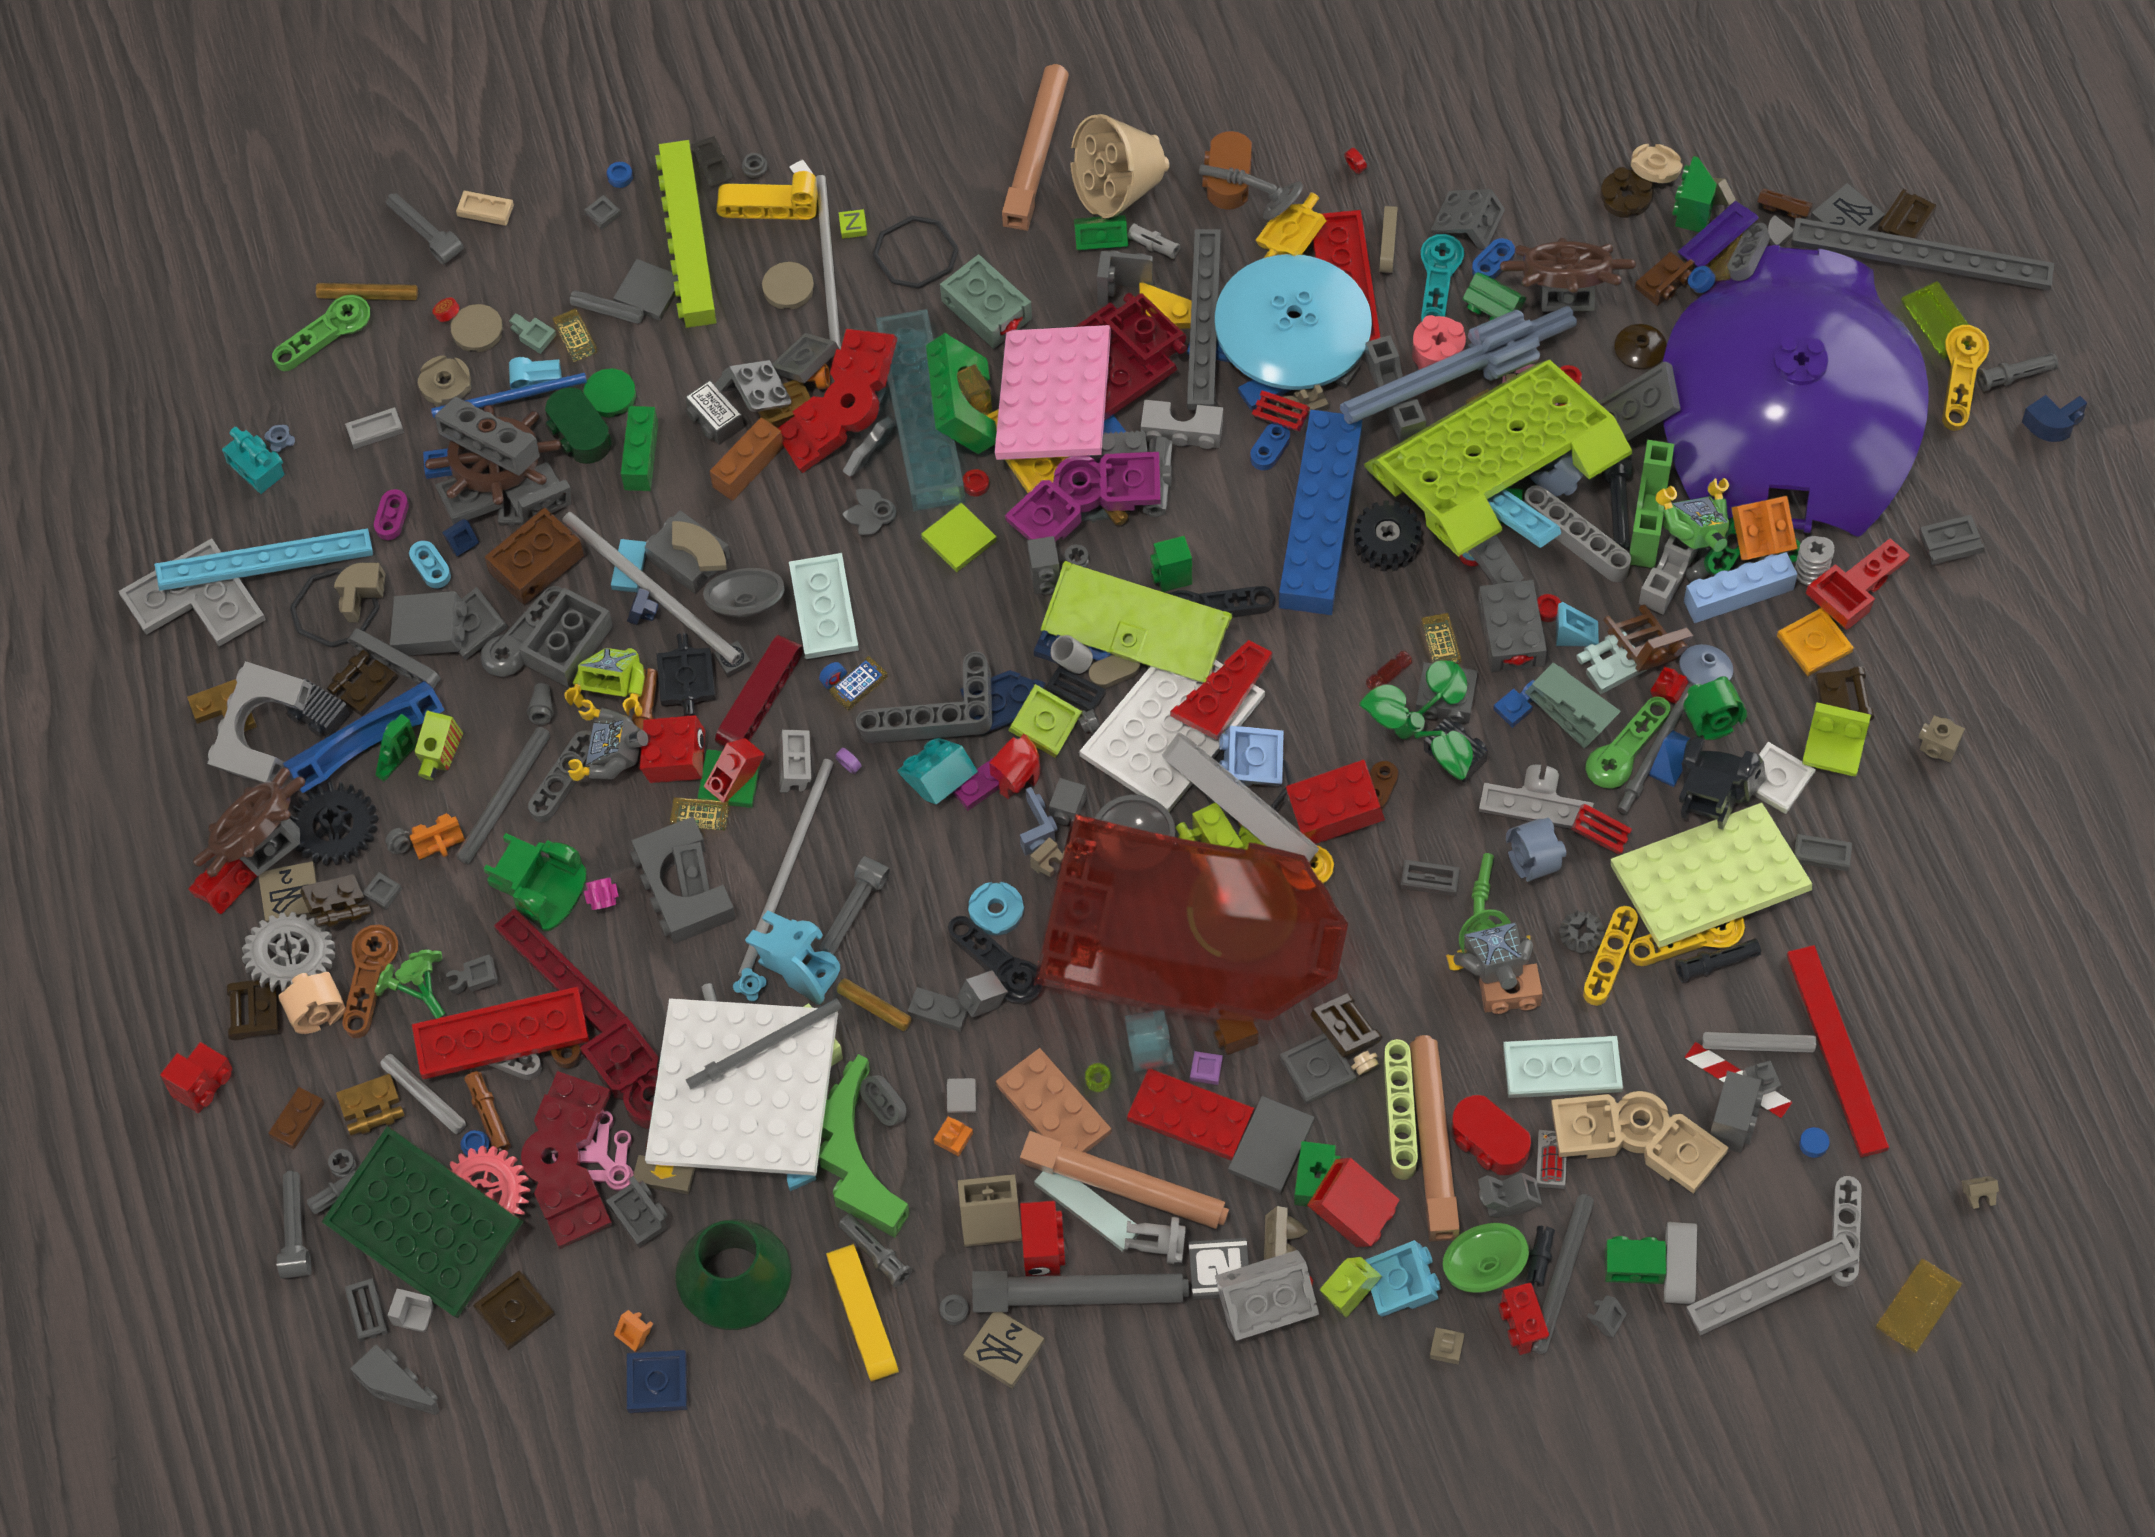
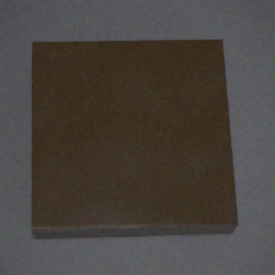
(513, 1310)

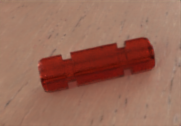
(1389, 670)

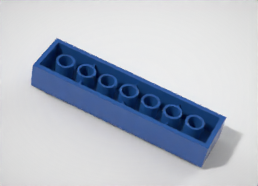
(1320, 513)

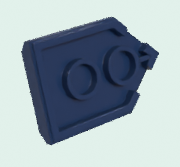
(1008, 694)

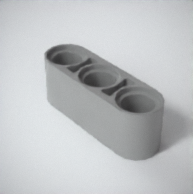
(1680, 1263)

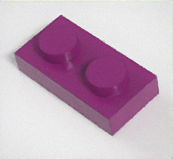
(977, 787)

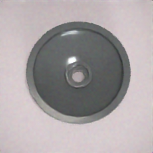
(743, 592)
(1138, 813)

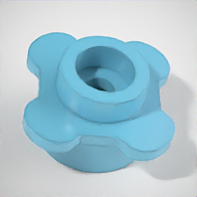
(757, 983)

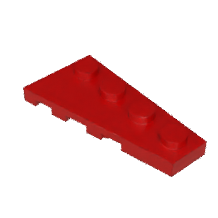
(1218, 699)

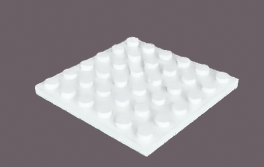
(758, 1112)

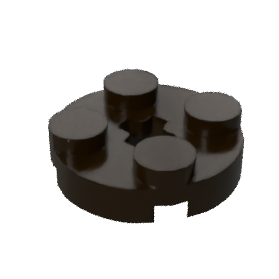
(1628, 180)

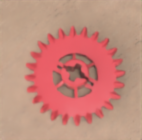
(490, 1162)

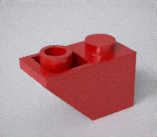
(733, 769)

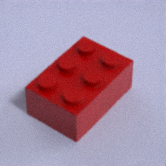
(1335, 802)

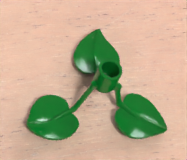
(1388, 708)

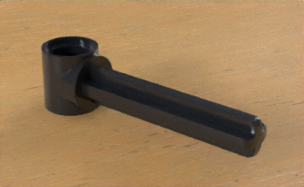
(1617, 477)

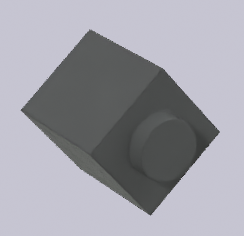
(1067, 801)
(982, 993)

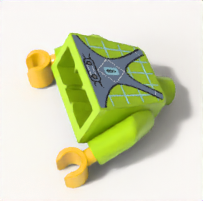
(610, 673)

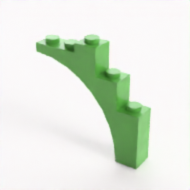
(859, 1191)

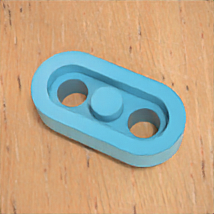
(430, 566)

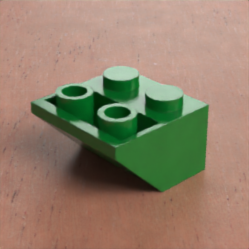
(1694, 197)

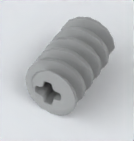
(1813, 558)

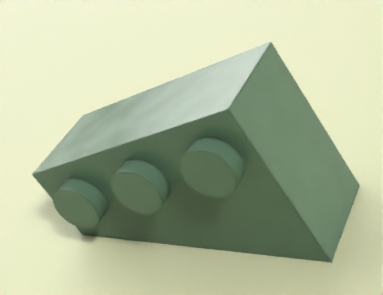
(1572, 704)

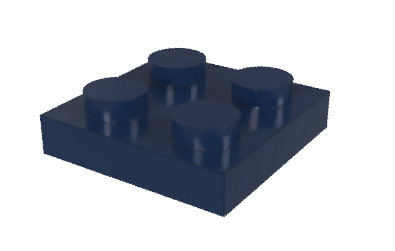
(656, 1381)

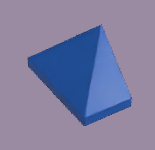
(1669, 759)

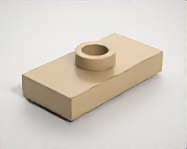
(485, 208)

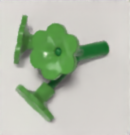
(413, 969)

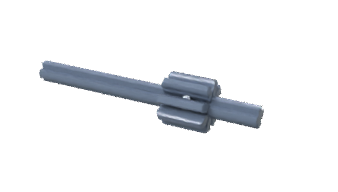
(1496, 348)

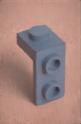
(1034, 838)

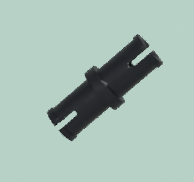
(1540, 1256)

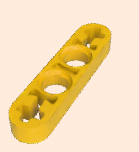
(1610, 955)

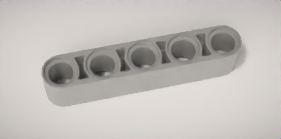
(1581, 544)

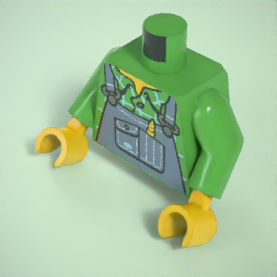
(1697, 521)

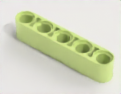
(1397, 1121)

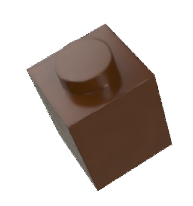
(1235, 1035)

